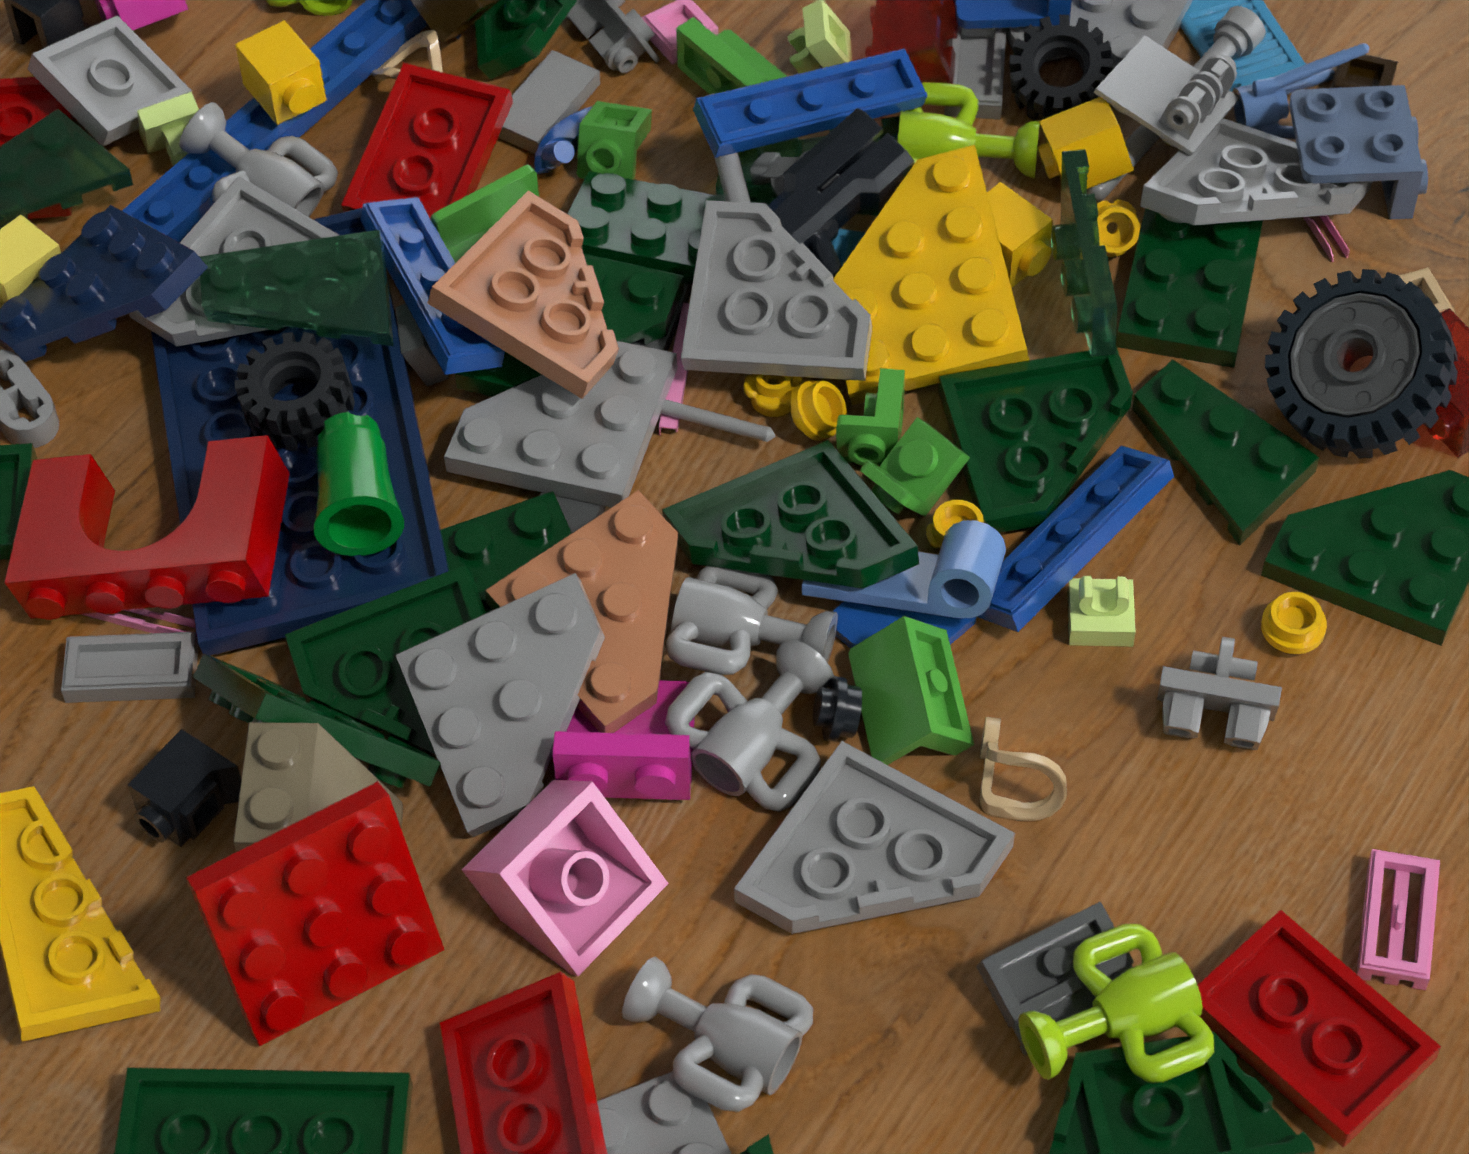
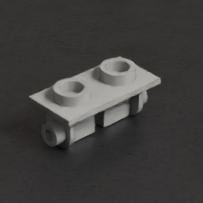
(622, 37)

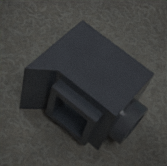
(48, 18)
(183, 789)

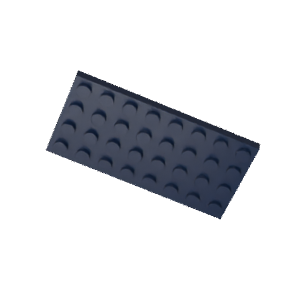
(306, 577)

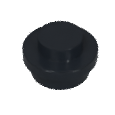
(838, 709)

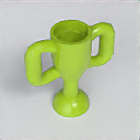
(935, 133)
(1130, 1007)

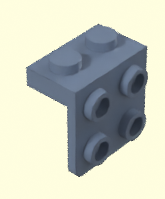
(1361, 138)

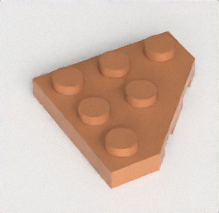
(533, 295)
(628, 575)

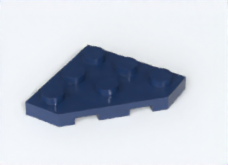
(100, 276)

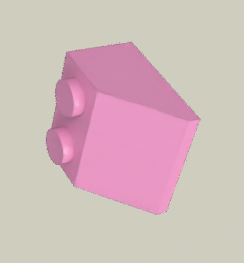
(566, 874)

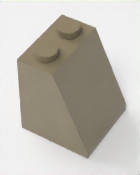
(293, 774)

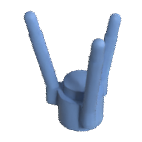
(1267, 101)

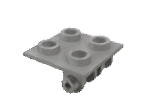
(1171, 94)

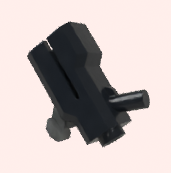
(833, 182)

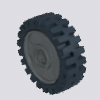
(1385, 399)

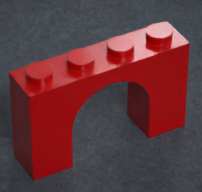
(214, 556)

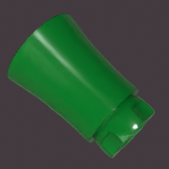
(355, 489)

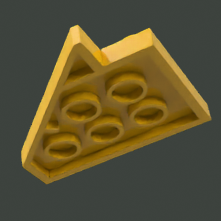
(934, 278)

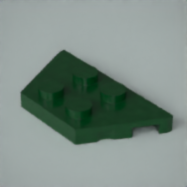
(1194, 1113)

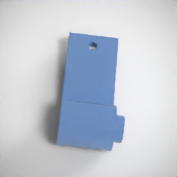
(946, 584)

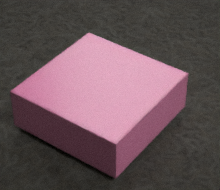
(666, 19)

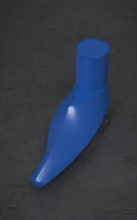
(559, 143)

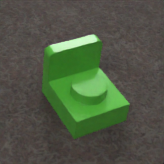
(611, 139)
(880, 428)
(916, 469)

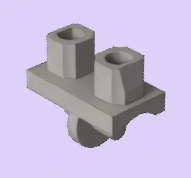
(1247, 702)

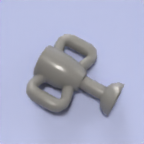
(262, 168)
(718, 615)
(747, 736)
(733, 1036)

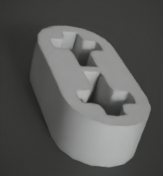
(28, 394)

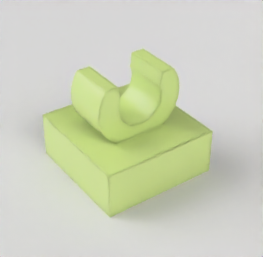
(821, 41)
(164, 123)
(1101, 612)

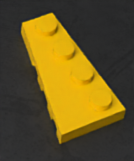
(55, 938)

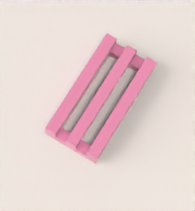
(1392, 966)

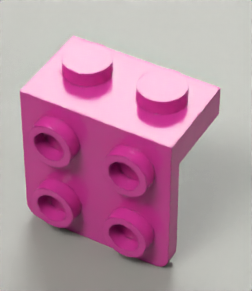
(633, 761)

